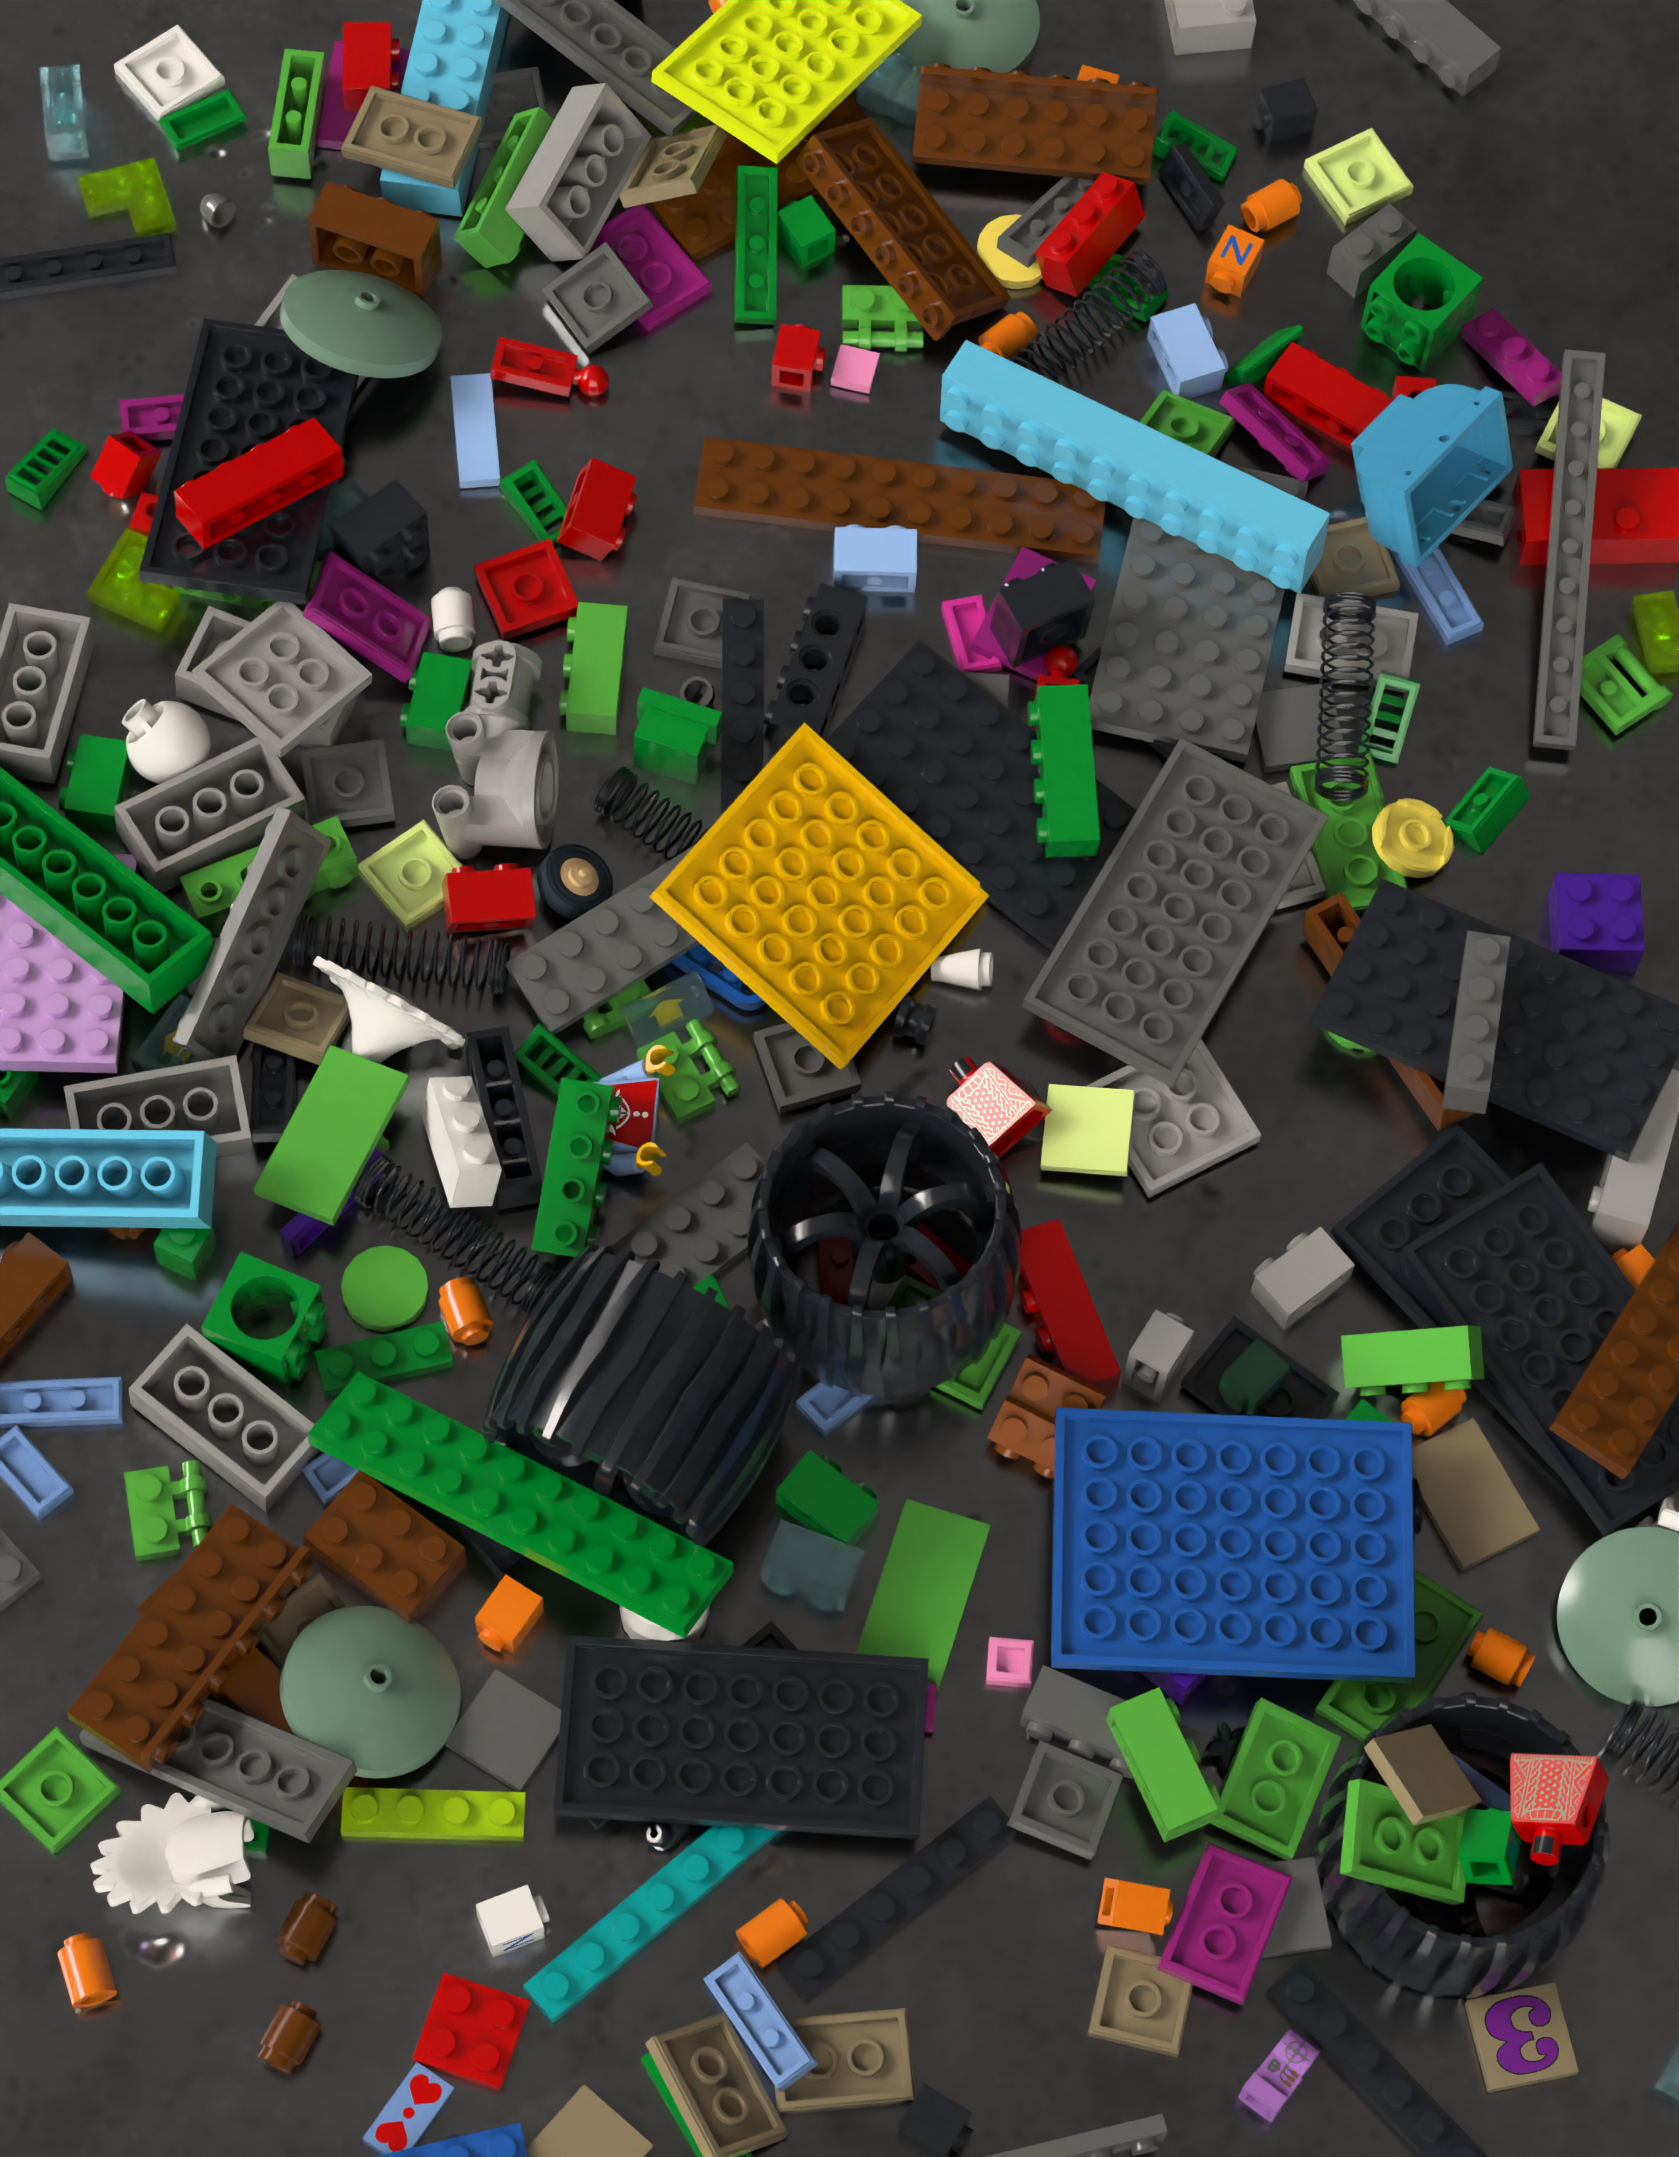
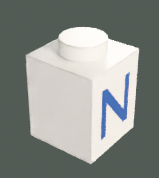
(512, 1920)

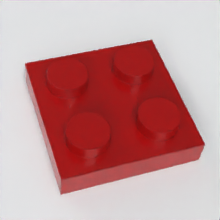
(526, 589)
(471, 2031)

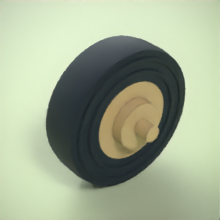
(574, 880)

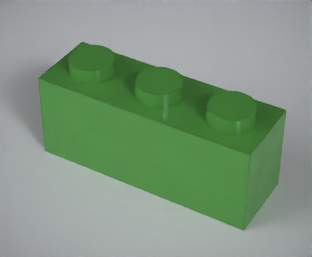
(297, 113)
(594, 668)
(1412, 1359)
(1163, 1763)

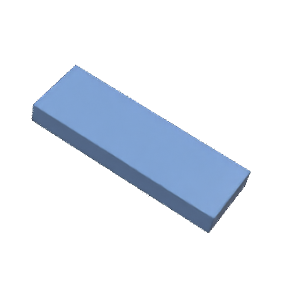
(475, 430)

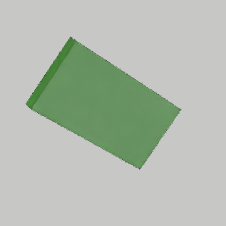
(1345, 844)
(331, 1135)
(924, 1586)
(1441, 1632)

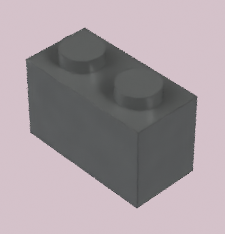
(1369, 250)

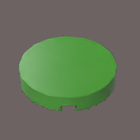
(384, 1288)

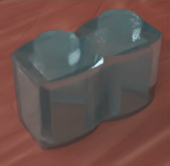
(892, 90)

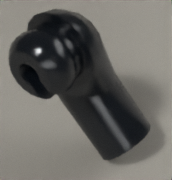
(665, 1835)

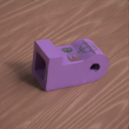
(1279, 2075)

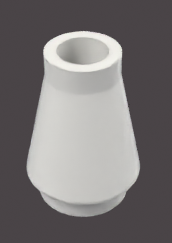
(964, 969)

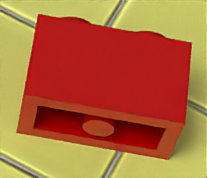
(368, 61)
(598, 509)
(488, 898)

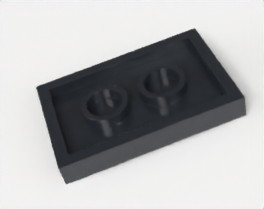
(1299, 1397)

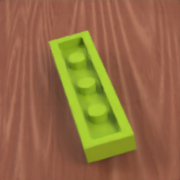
(433, 1814)

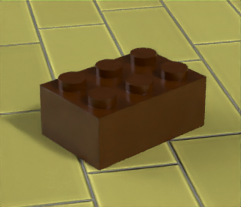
(375, 238)
(385, 1549)

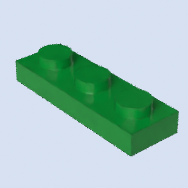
(385, 1357)

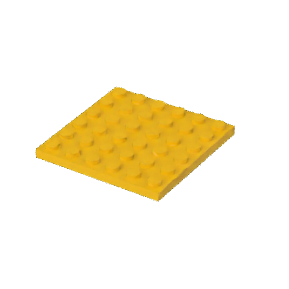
(821, 896)

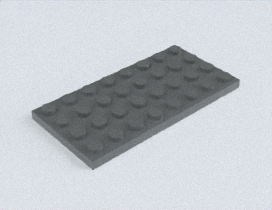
(1187, 642)
(1175, 912)

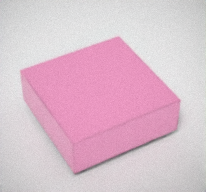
(855, 369)
(1009, 1662)

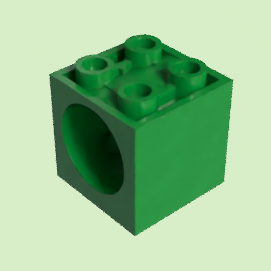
(1428, 276)
(258, 1286)

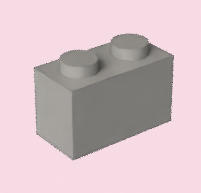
(1301, 1277)
(1158, 1355)

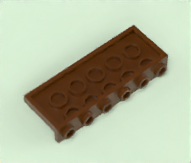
(1034, 123)
(707, 218)
(900, 226)
(191, 1638)

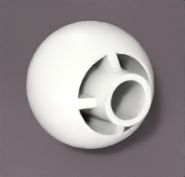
(165, 739)

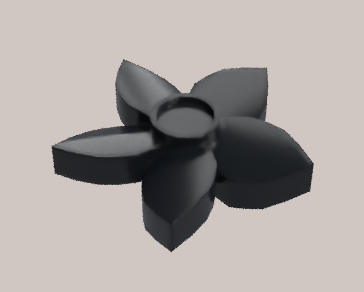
(1226, 1745)

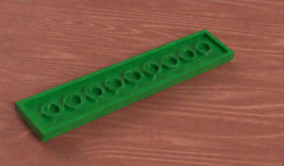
(521, 1504)

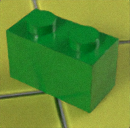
(439, 691)
(97, 783)
(827, 1499)

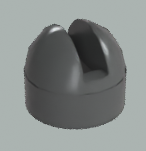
(217, 209)
(693, 686)

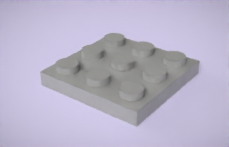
(282, 676)
(1182, 1126)

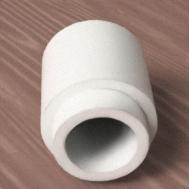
(453, 619)

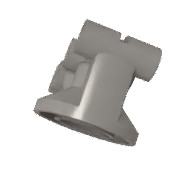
(505, 761)

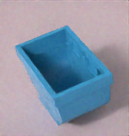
(1429, 461)

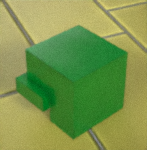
(674, 735)

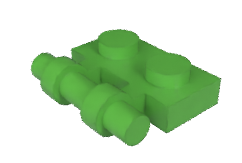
(881, 308)
(687, 1091)
(153, 1510)

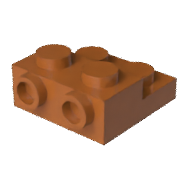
(1028, 1414)

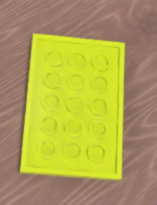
(782, 64)

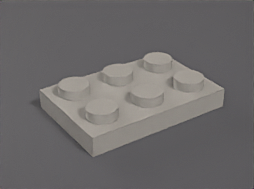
(1392, 645)

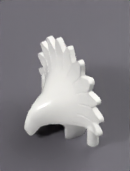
(383, 1018)
(177, 1856)

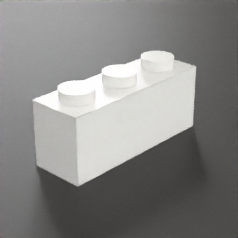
(460, 1141)

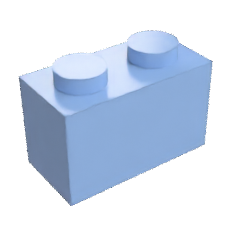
(1187, 352)
(875, 559)

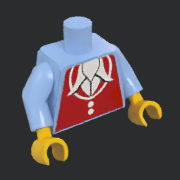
(637, 1123)

